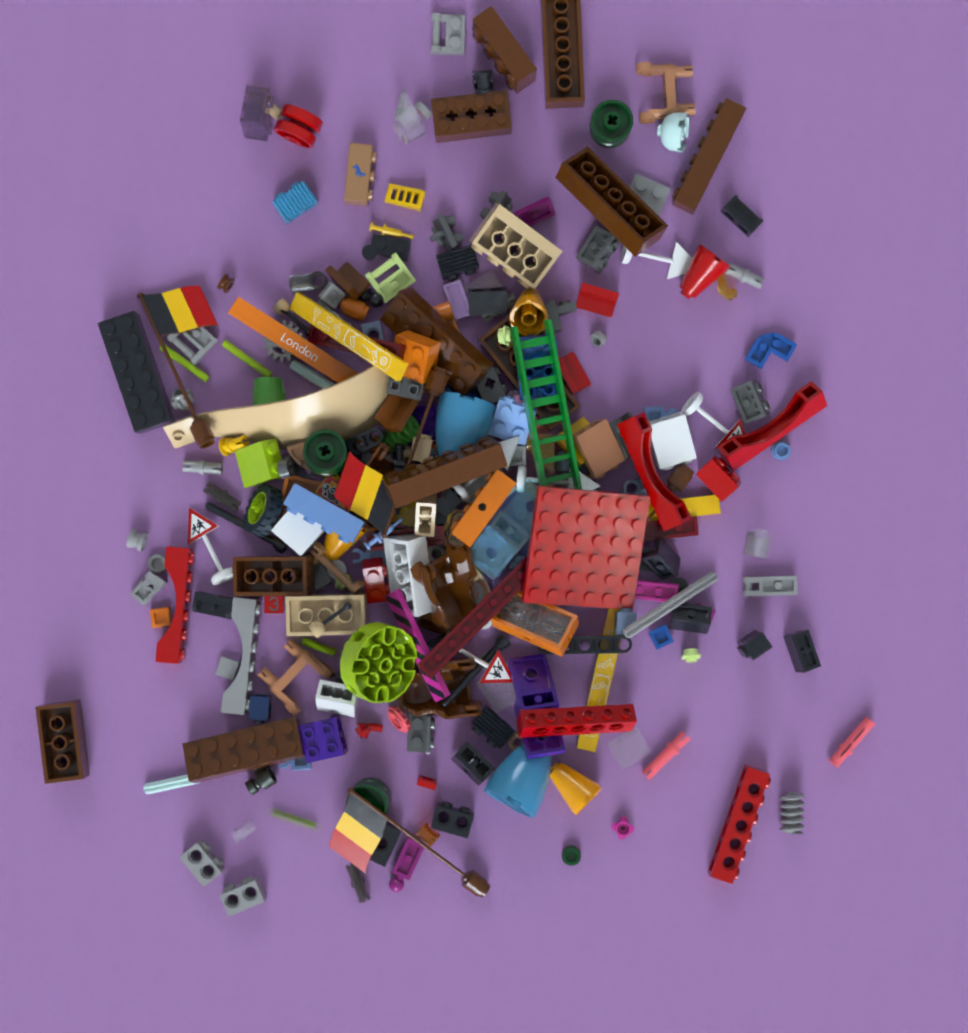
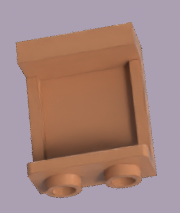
(598, 448)

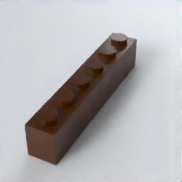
(710, 154)

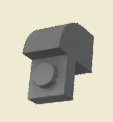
(554, 312)

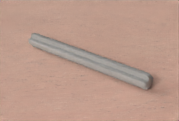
(669, 605)

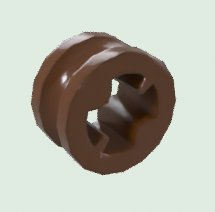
(226, 283)

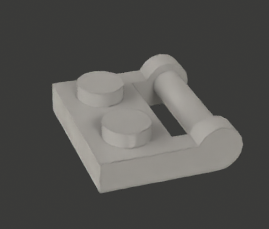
(454, 34)
(200, 338)

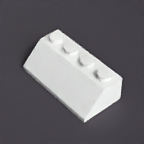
(400, 556)

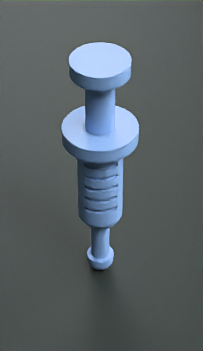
(377, 537)

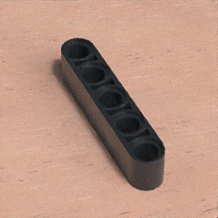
(368, 443)
(594, 645)

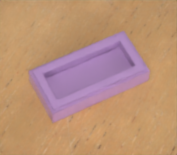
(457, 298)

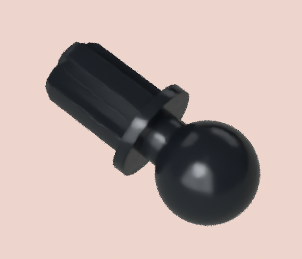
(375, 299)

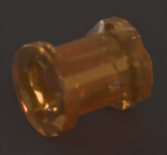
(427, 834)

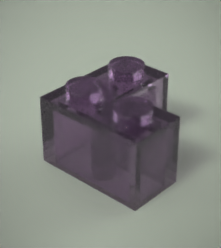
(255, 113)

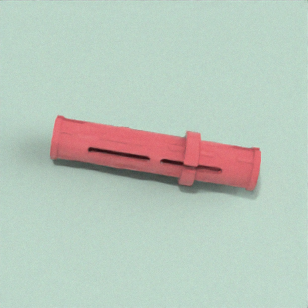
(851, 742)
(671, 749)

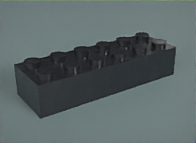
(136, 372)

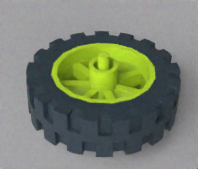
(263, 510)

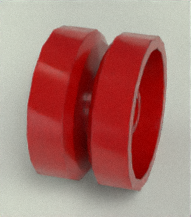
(298, 126)

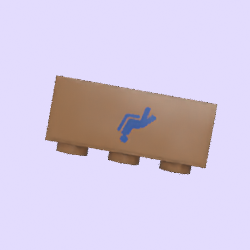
(360, 174)

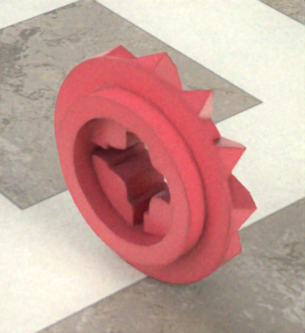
(398, 719)

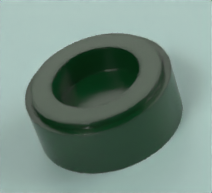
(571, 855)

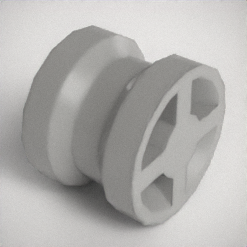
(137, 540)

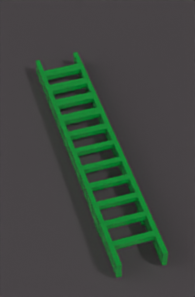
(559, 397)

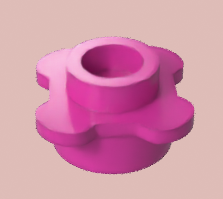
(626, 831)

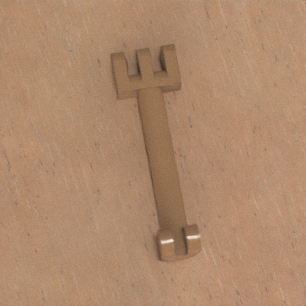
(318, 552)

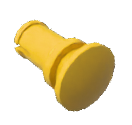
(230, 445)

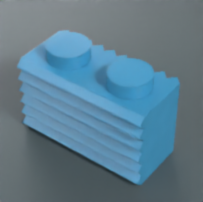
(295, 201)

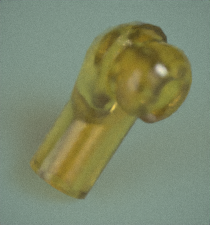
(724, 290)

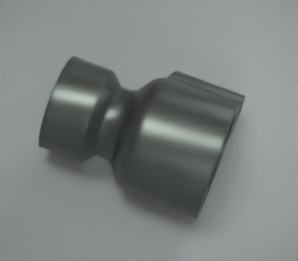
(264, 779)

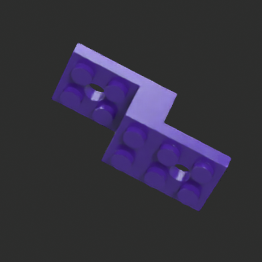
(535, 694)

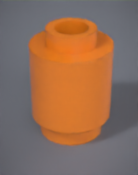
(354, 308)

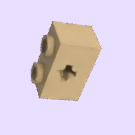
(425, 516)

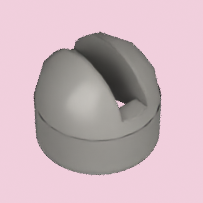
(598, 338)

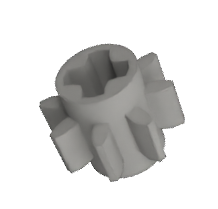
(178, 400)

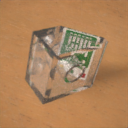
(407, 120)

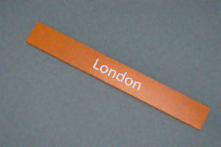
(290, 341)

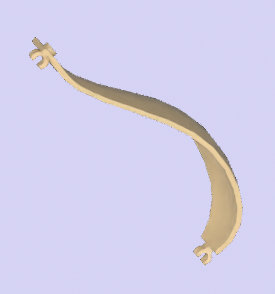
(343, 407)

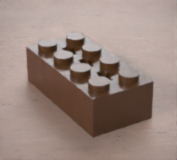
(503, 50)
(476, 104)
(265, 585)
(54, 750)

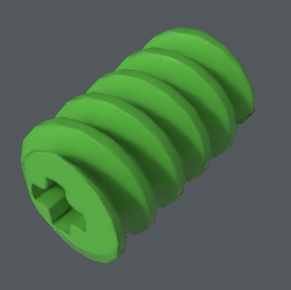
(406, 435)

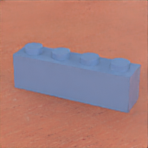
(324, 513)

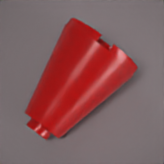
(702, 272)

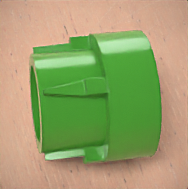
(268, 390)

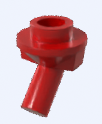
(364, 729)

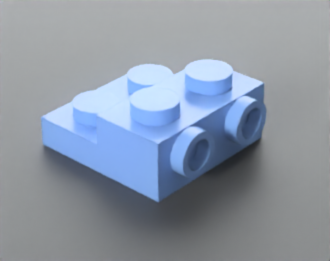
(510, 420)

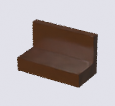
(349, 280)

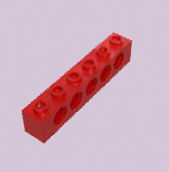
(576, 720)
(749, 776)

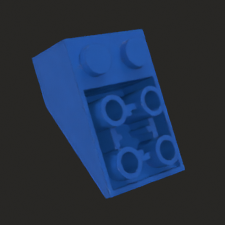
(539, 371)

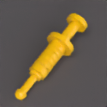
(389, 231)

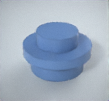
(781, 450)

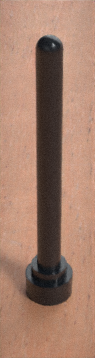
(279, 545)
(500, 644)

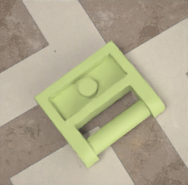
(395, 282)

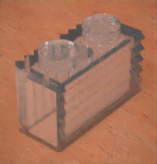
(758, 543)

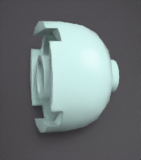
(674, 131)

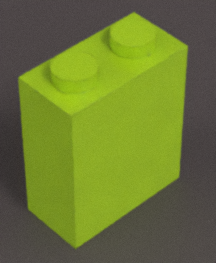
(259, 462)

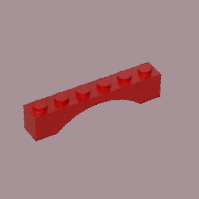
(637, 437)
(744, 447)
(178, 564)

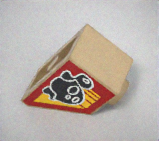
(425, 448)

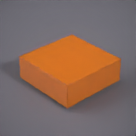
(160, 617)

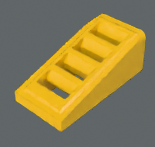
(420, 193)

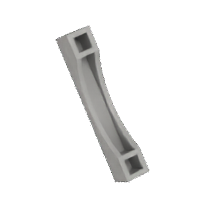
(244, 614)

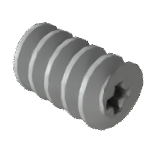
(792, 813)

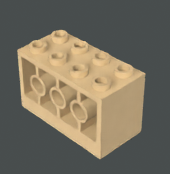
(527, 243)
(318, 607)

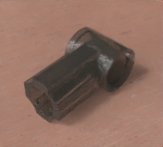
(306, 282)

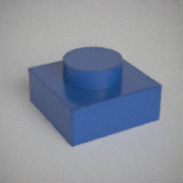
(660, 636)

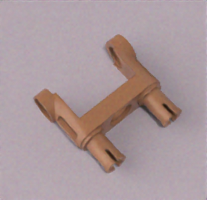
(670, 73)
(278, 685)

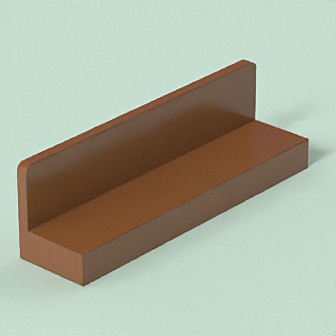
(396, 412)

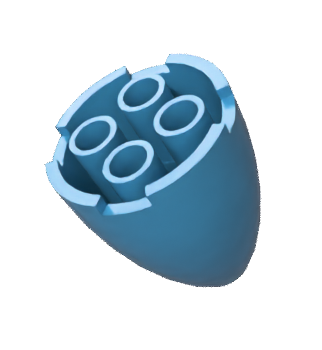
(461, 421)
(520, 782)

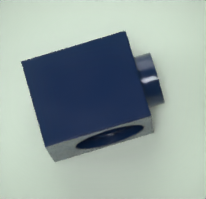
(260, 708)

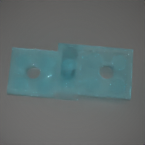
(505, 533)

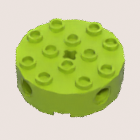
(378, 662)

